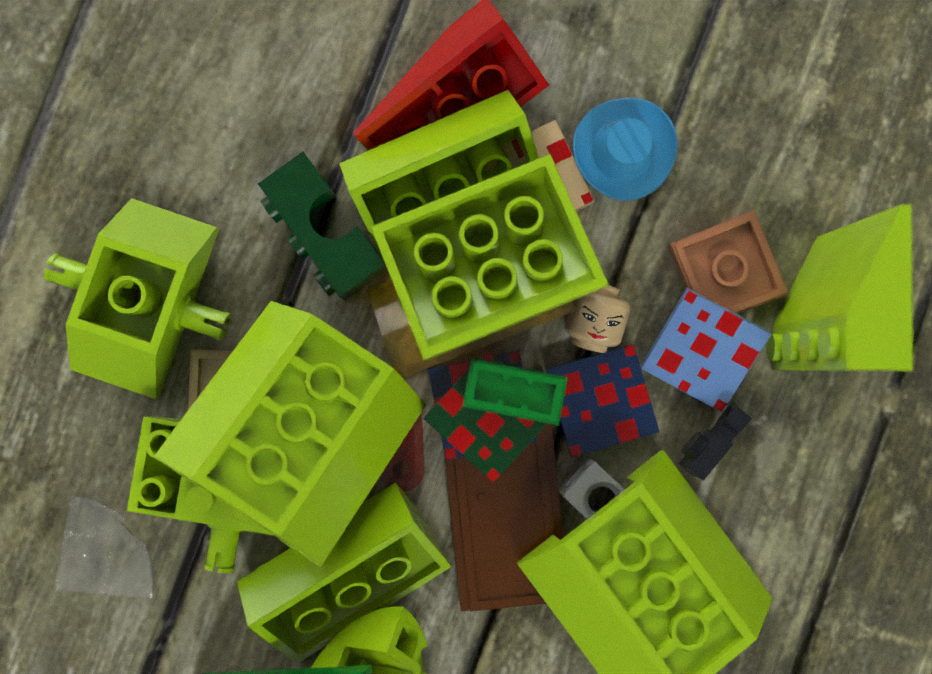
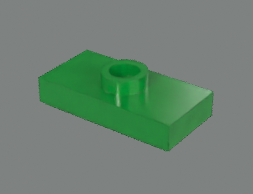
(515, 392)

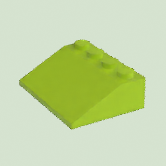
(488, 257)
(850, 300)

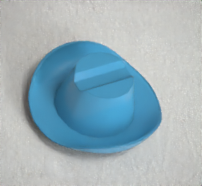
(625, 148)

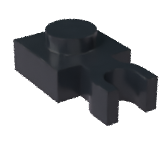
(707, 449)

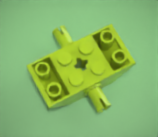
(130, 339)
(167, 494)

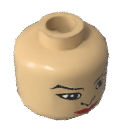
(598, 320)

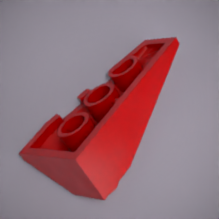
(463, 67)

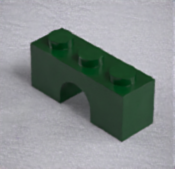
(297, 196)

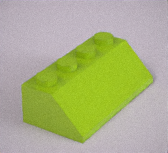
(436, 159)
(371, 566)

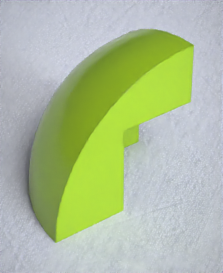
(383, 638)

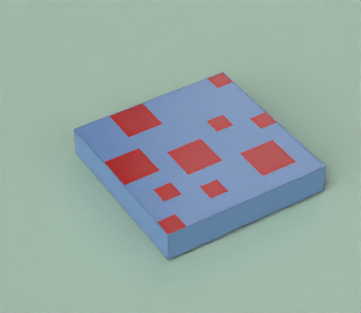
(705, 349)

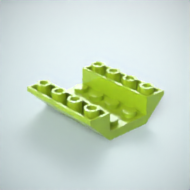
(294, 429)
(651, 581)

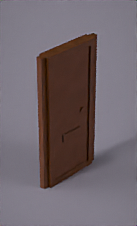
(502, 524)

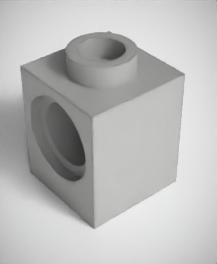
(583, 481)

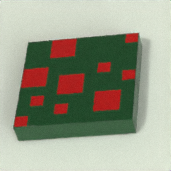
(482, 437)

